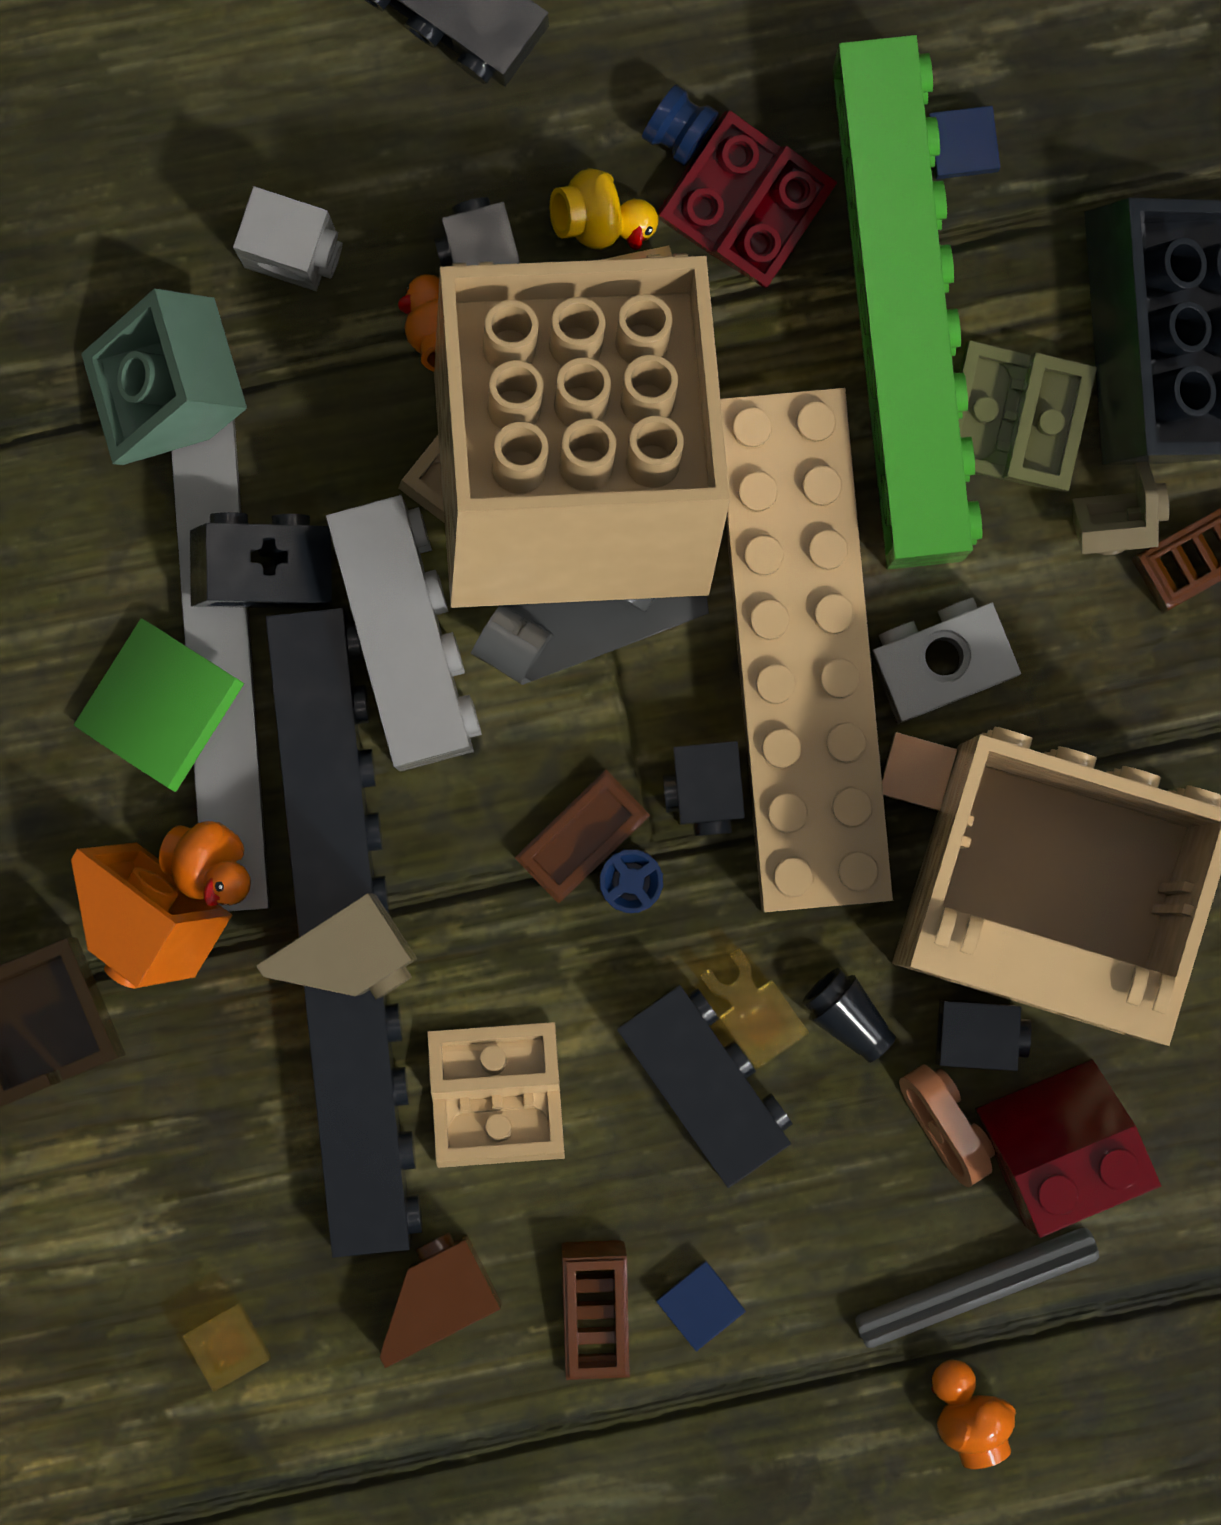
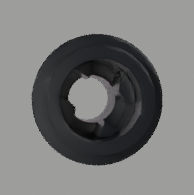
(849, 1015)

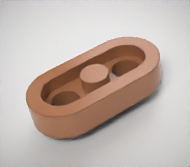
(934, 1104)

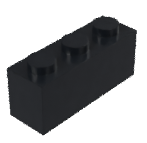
(707, 1083)

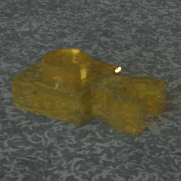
(759, 1018)

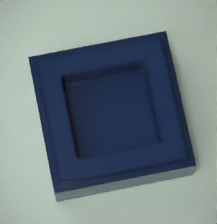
(966, 143)
(700, 1305)

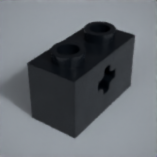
(226, 577)

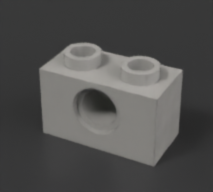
(287, 239)
(982, 651)

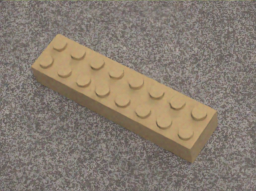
(804, 652)

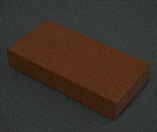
(582, 836)

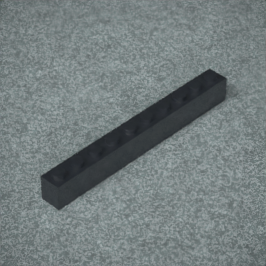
(330, 870)

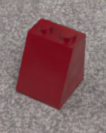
(1067, 1148)

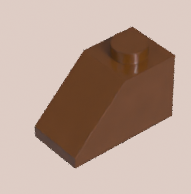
(438, 1297)

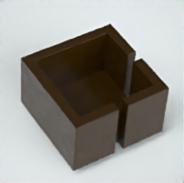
(51, 1021)

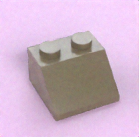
(347, 953)

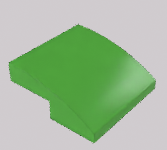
(158, 704)

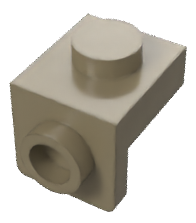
(1122, 520)

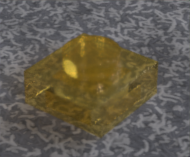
(226, 1346)

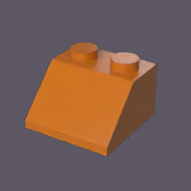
(140, 918)

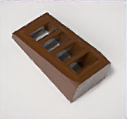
(1158, 578)
(589, 1257)

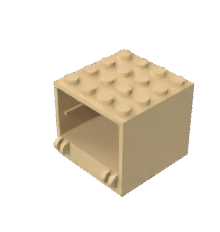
(579, 430)
(1065, 885)

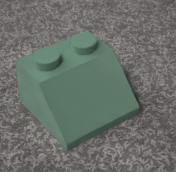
(163, 376)

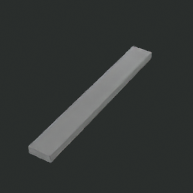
(229, 763)

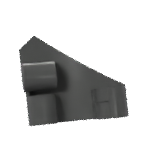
(550, 637)

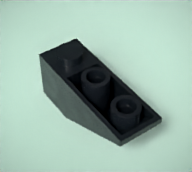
(486, 34)

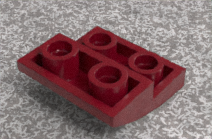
(745, 199)

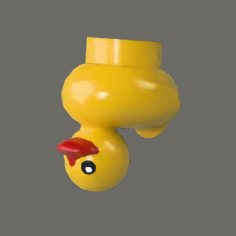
(593, 212)

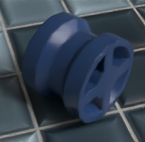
(680, 124)
(631, 881)

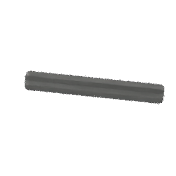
(977, 1287)

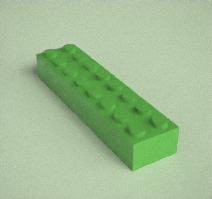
(903, 303)

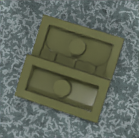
(1025, 414)

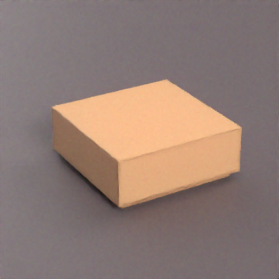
(917, 771)

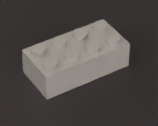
(400, 632)

